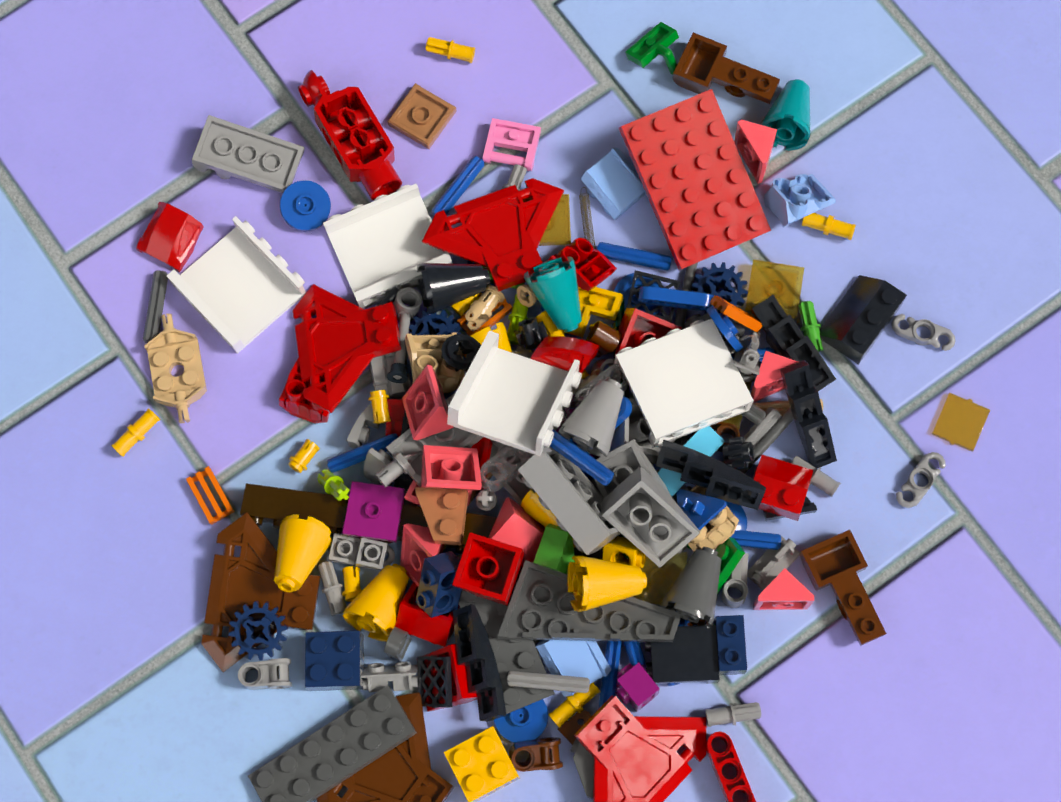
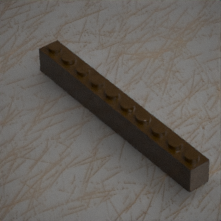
(274, 504)

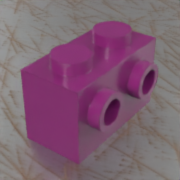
(635, 686)

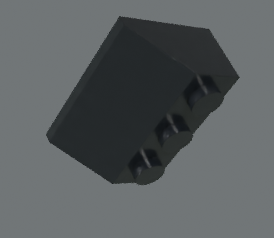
(861, 317)

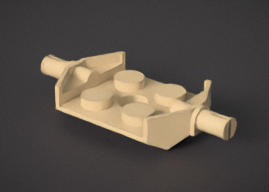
(164, 353)

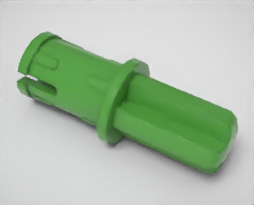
(809, 323)

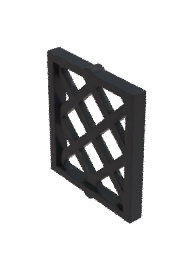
(657, 279)
(447, 686)

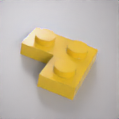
(598, 303)

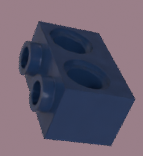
(435, 590)
(731, 644)

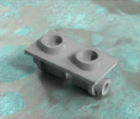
(748, 358)
(772, 563)
(379, 675)

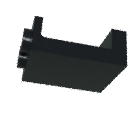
(687, 658)

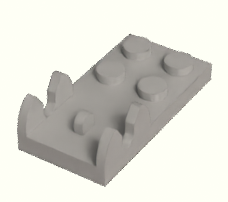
(246, 155)

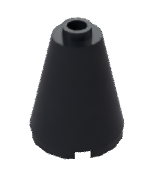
(450, 283)

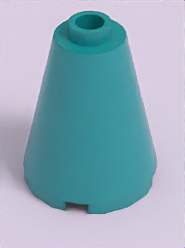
(791, 116)
(557, 292)

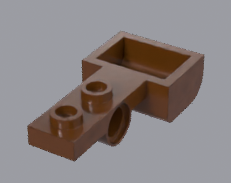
(706, 63)
(837, 564)

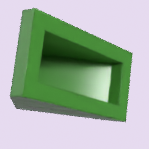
(555, 549)

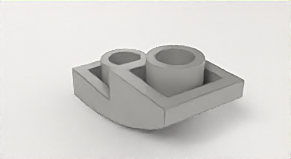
(360, 431)
(374, 463)
(357, 551)

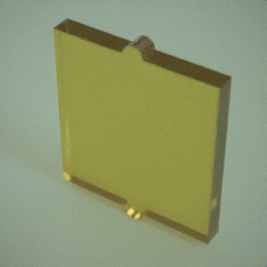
(961, 422)

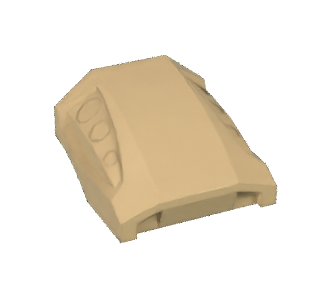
(425, 351)
(716, 530)

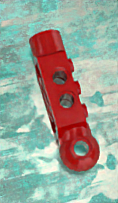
(353, 135)

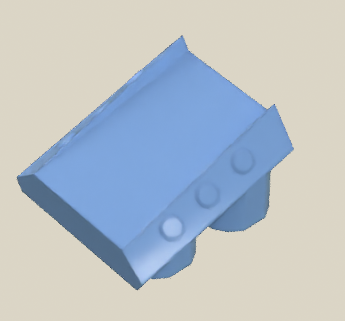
(614, 183)
(796, 198)
(574, 659)

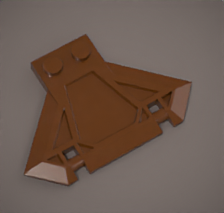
(248, 580)
(399, 774)

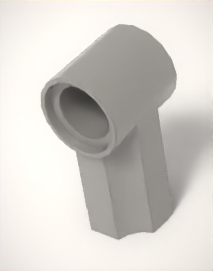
(737, 580)

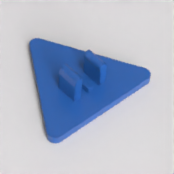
(699, 507)

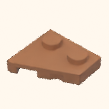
(444, 513)

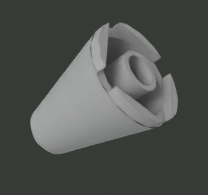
(595, 418)

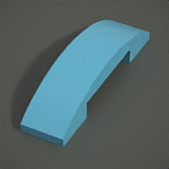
(703, 441)

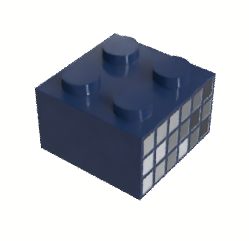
(334, 660)

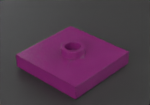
(374, 511)

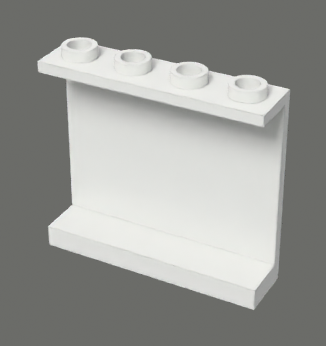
(383, 244)
(239, 286)
(684, 381)
(512, 398)

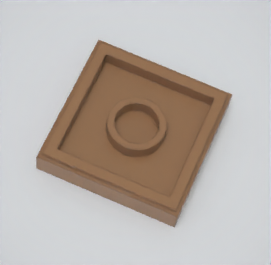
(422, 116)

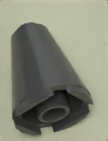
(696, 587)

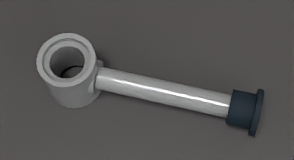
(404, 316)

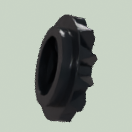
(450, 349)

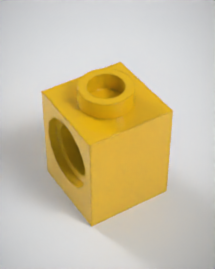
(619, 545)

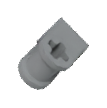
(268, 674)

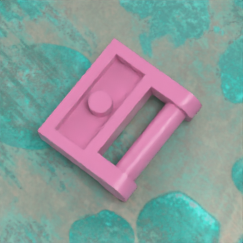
(515, 137)

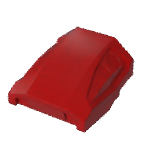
(170, 236)
(590, 264)
(562, 351)
(294, 402)

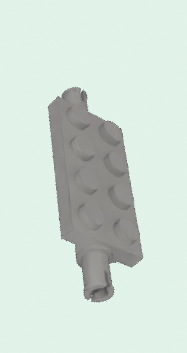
(408, 452)

